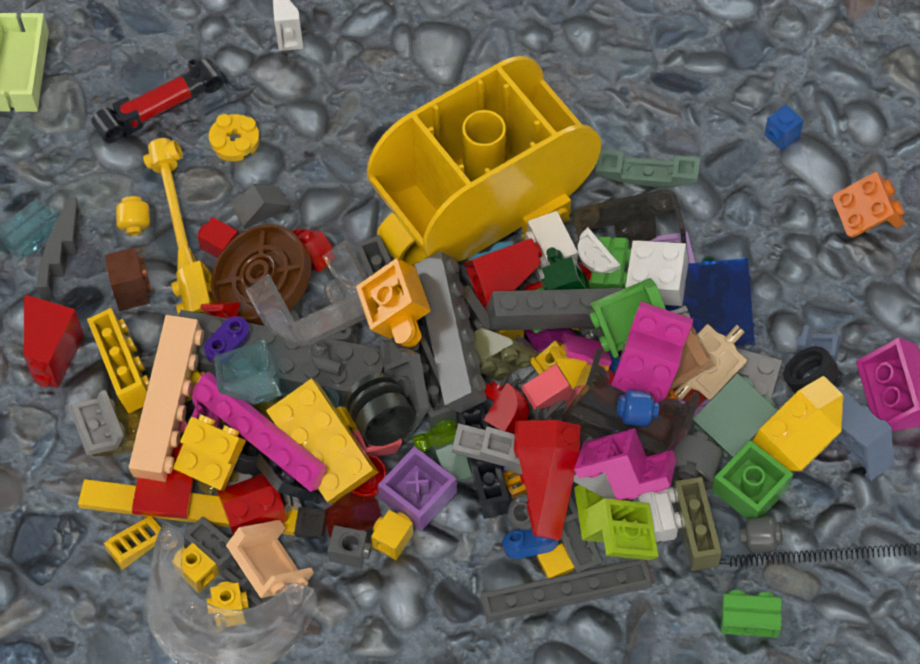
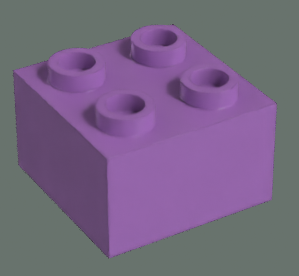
(417, 488)

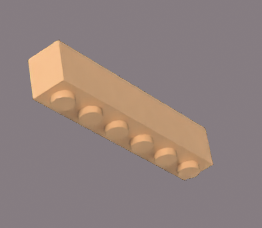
(166, 398)

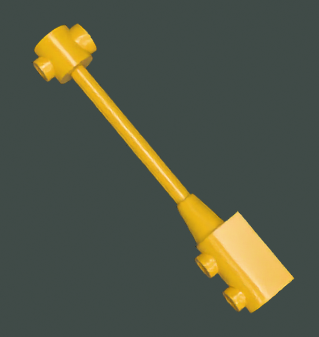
(192, 276)

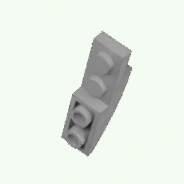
(487, 445)

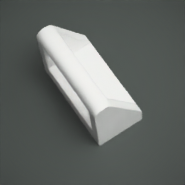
(287, 25)

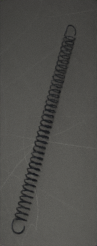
(804, 555)

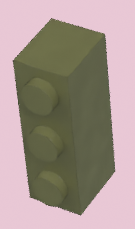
(697, 524)

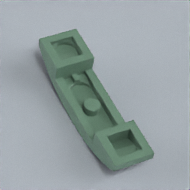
(648, 171)

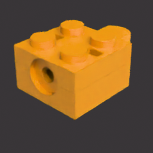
(394, 302)

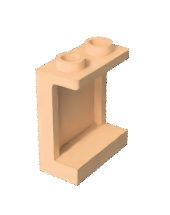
(265, 559)

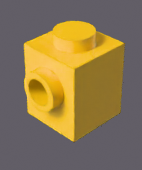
(392, 533)
(198, 568)

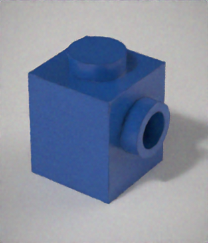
(783, 127)

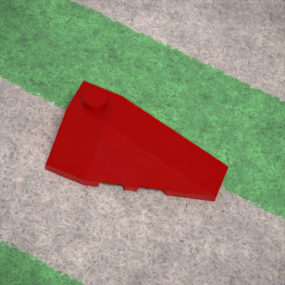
(547, 462)

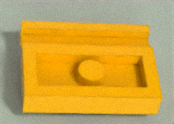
(560, 204)

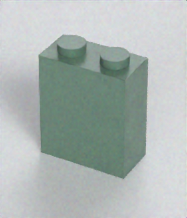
(734, 415)

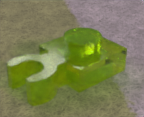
(441, 434)

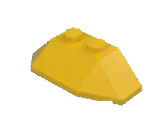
(803, 425)

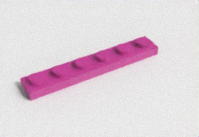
(262, 433)

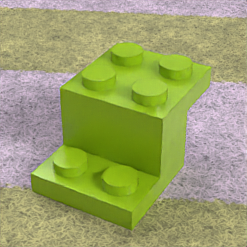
(619, 524)

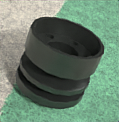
(379, 409)

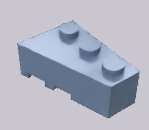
(865, 438)

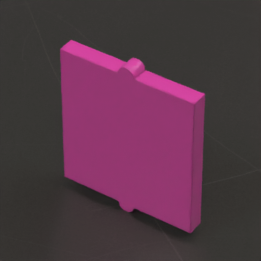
(584, 348)

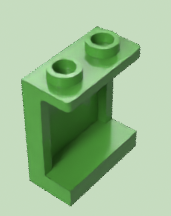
(616, 313)

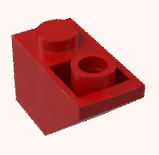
(317, 246)

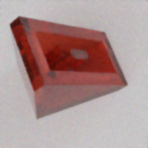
(353, 512)

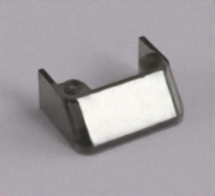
(611, 210)
(595, 409)

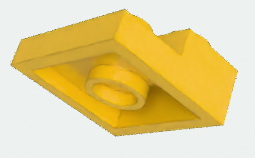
(209, 452)

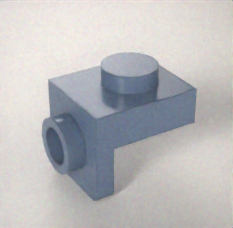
(828, 341)

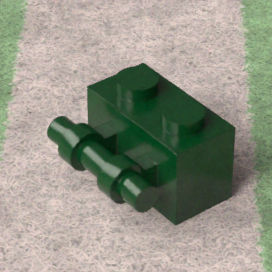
(563, 273)

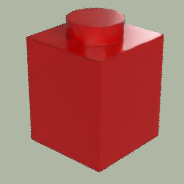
(215, 236)

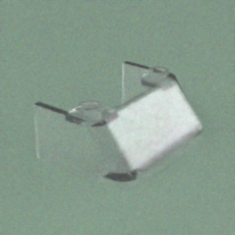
(341, 294)

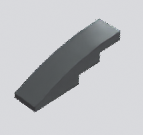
(60, 243)
(214, 544)
(581, 553)

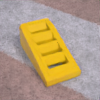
(121, 539)

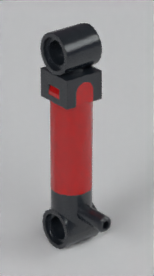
(129, 115)

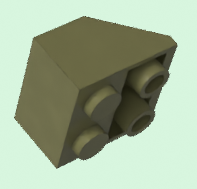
(501, 354)

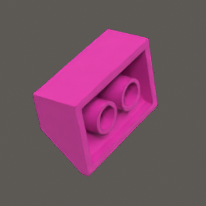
(893, 383)

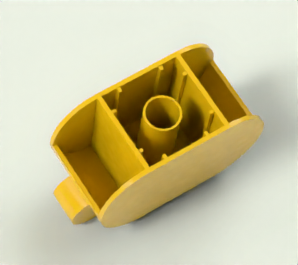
(478, 162)

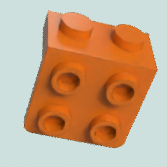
(868, 205)

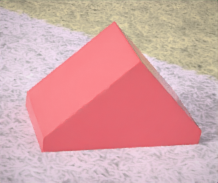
(548, 388)

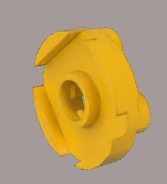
(229, 125)

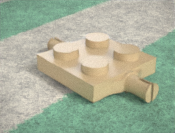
(726, 363)

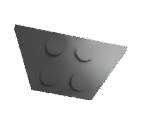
(409, 374)

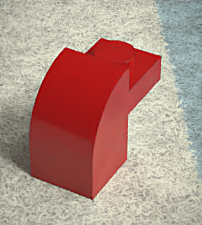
(507, 408)

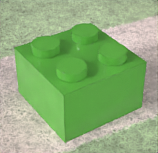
(752, 481)

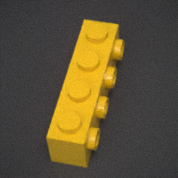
(119, 359)

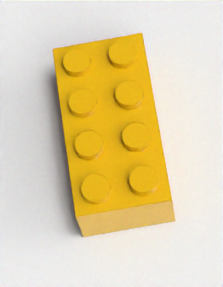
(319, 428)

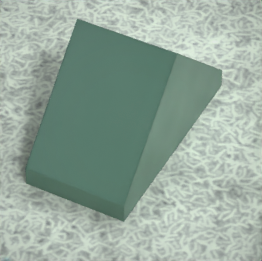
(453, 463)

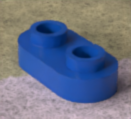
(523, 544)

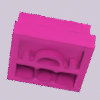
(652, 351)
(626, 464)

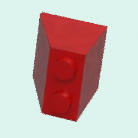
(502, 269)
(50, 340)

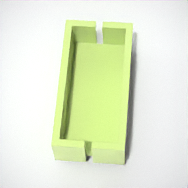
(22, 60)

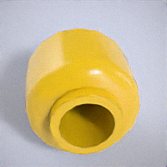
(132, 215)

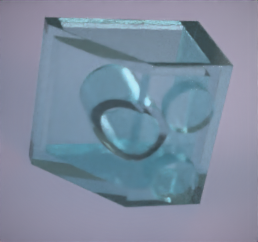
(248, 373)

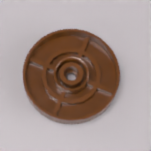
(252, 256)

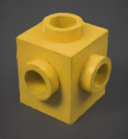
(228, 596)

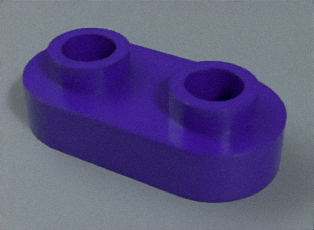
(227, 338)

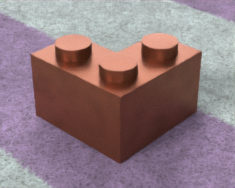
(128, 278)

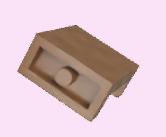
(693, 359)

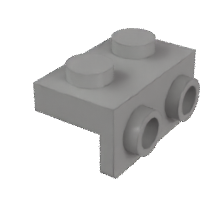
(97, 424)

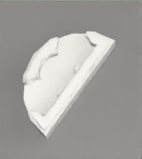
(595, 255)

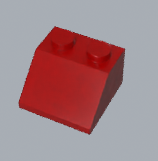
(251, 503)

